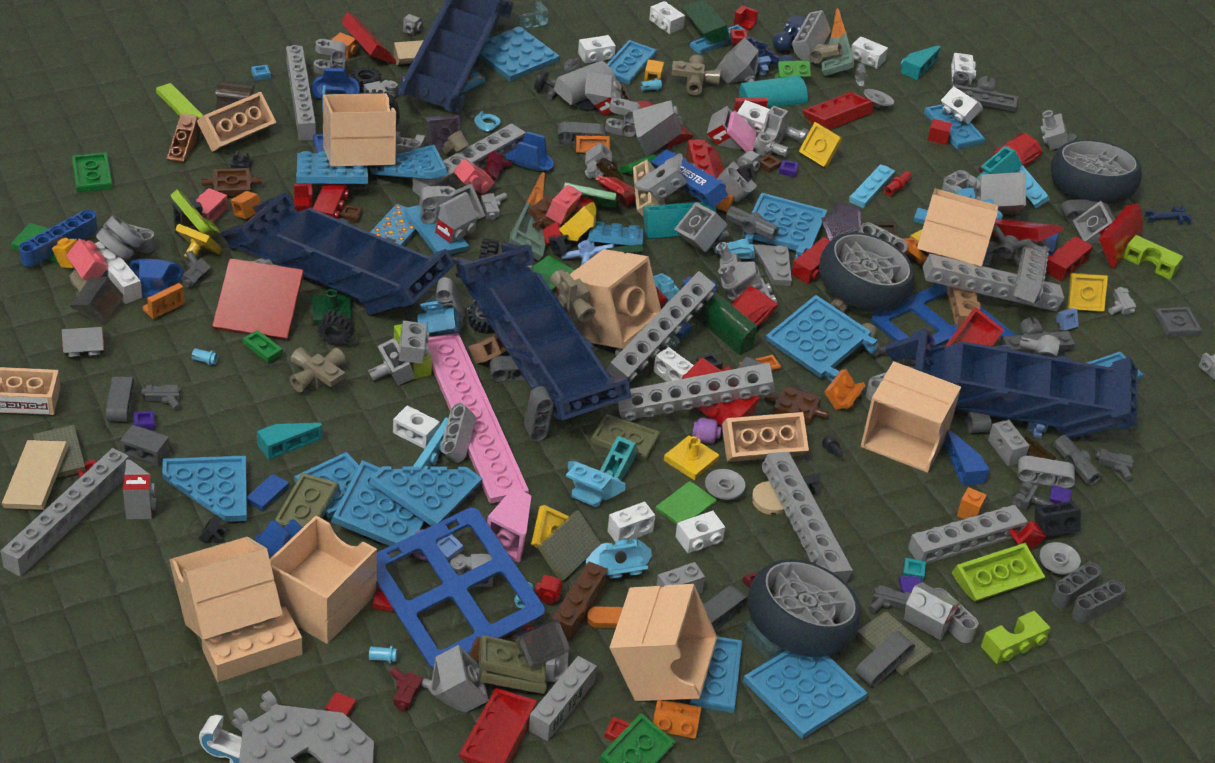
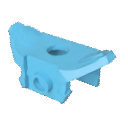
(592, 485)
(636, 557)

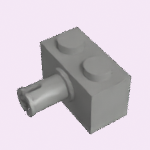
(1054, 130)
(400, 370)

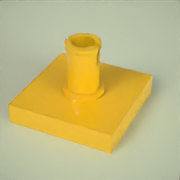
(820, 144)
(197, 240)
(1087, 292)
(691, 457)
(546, 523)

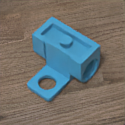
(439, 319)

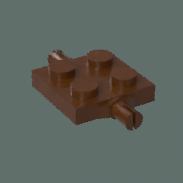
(232, 181)
(539, 212)
(796, 401)

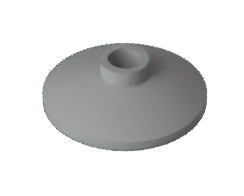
(878, 98)
(725, 484)
(1059, 558)

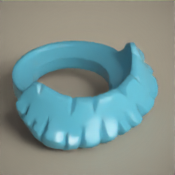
(486, 126)

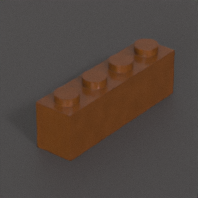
(581, 599)

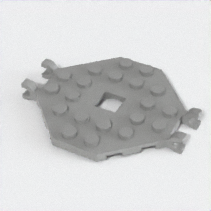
(290, 731)

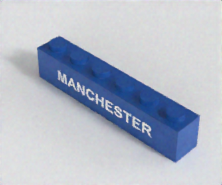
(699, 183)

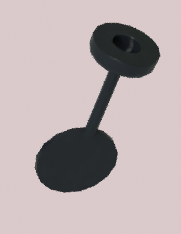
(541, 80)

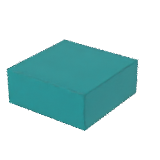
(914, 568)

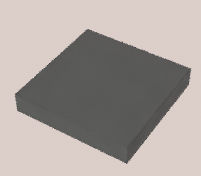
(1178, 321)

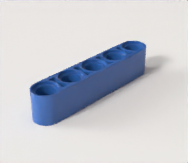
(40, 246)

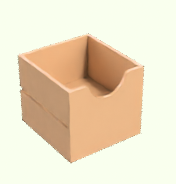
(359, 129)
(958, 227)
(621, 294)
(910, 416)
(323, 579)
(226, 587)
(664, 642)

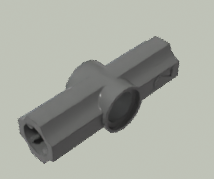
(752, 223)
(1078, 458)

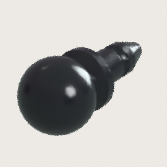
(832, 445)

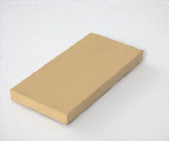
(35, 475)

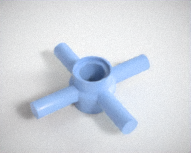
(586, 251)

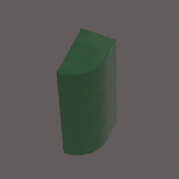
(707, 21)
(727, 323)

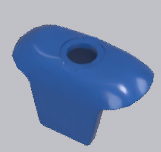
(335, 77)
(531, 153)
(156, 274)
(276, 536)

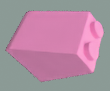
(510, 522)

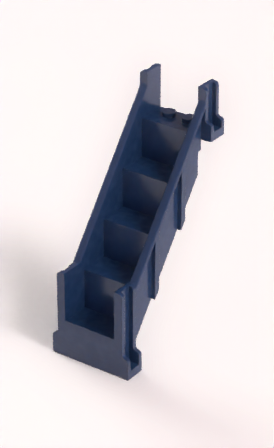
(452, 51)
(339, 254)
(539, 332)
(1029, 386)

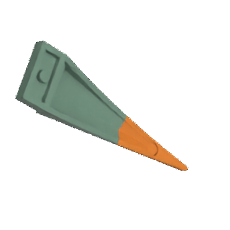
(838, 34)
(523, 231)

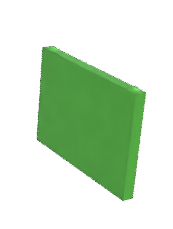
(686, 503)

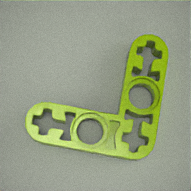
(203, 225)

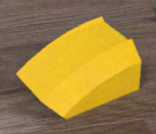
(580, 222)

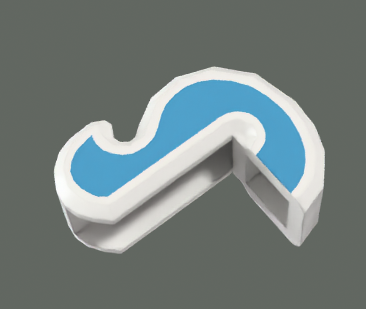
(218, 741)

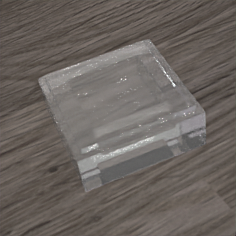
(860, 74)

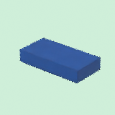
(267, 492)

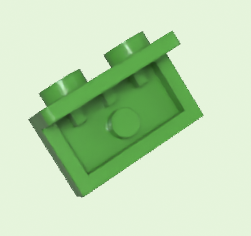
(793, 68)

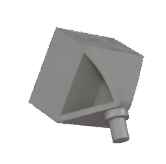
(739, 63)
(702, 227)
(457, 680)

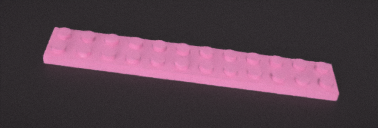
(487, 445)

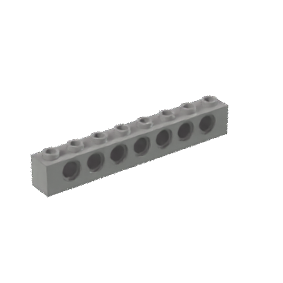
(300, 92)
(500, 141)
(1032, 271)
(986, 281)
(696, 285)
(703, 385)
(64, 513)
(805, 514)

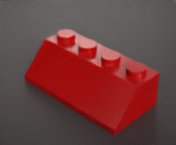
(704, 157)
(722, 410)

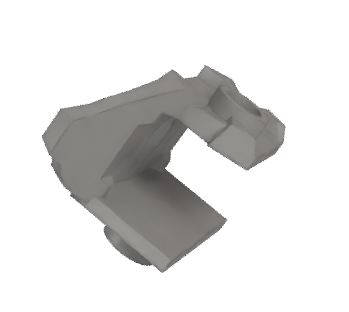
(663, 179)

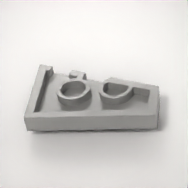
(776, 263)

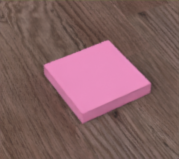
(741, 132)

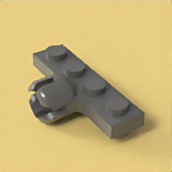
(988, 96)
(1035, 331)

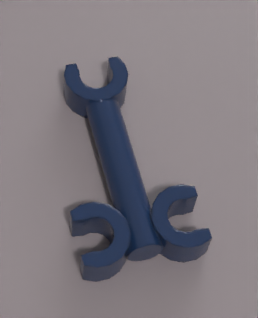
(1176, 213)

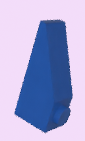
(965, 460)

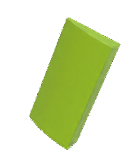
(998, 572)

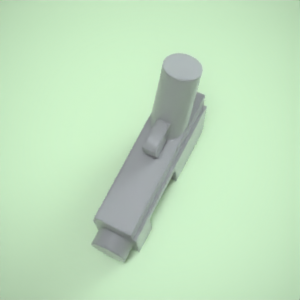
(491, 203)
(1122, 302)

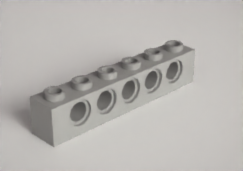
(966, 534)

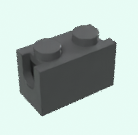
(145, 445)

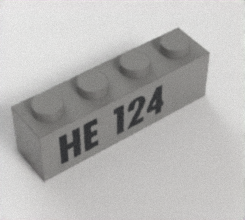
(562, 698)

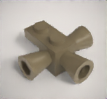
(695, 73)
(573, 296)
(317, 369)

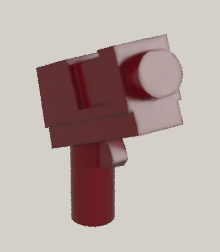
(496, 164)
(407, 686)

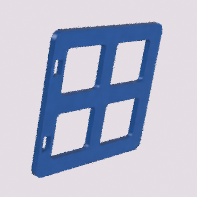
(917, 305)
(456, 586)

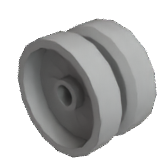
(120, 237)

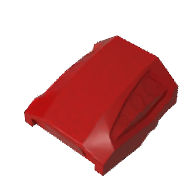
(1025, 147)
(624, 191)
(755, 305)

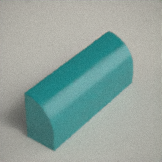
(778, 91)
(662, 219)

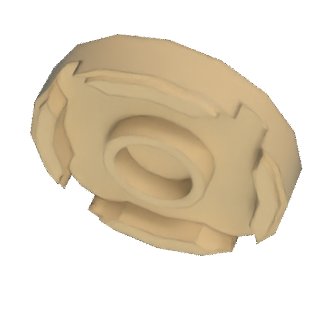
(766, 499)

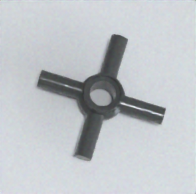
(1009, 245)

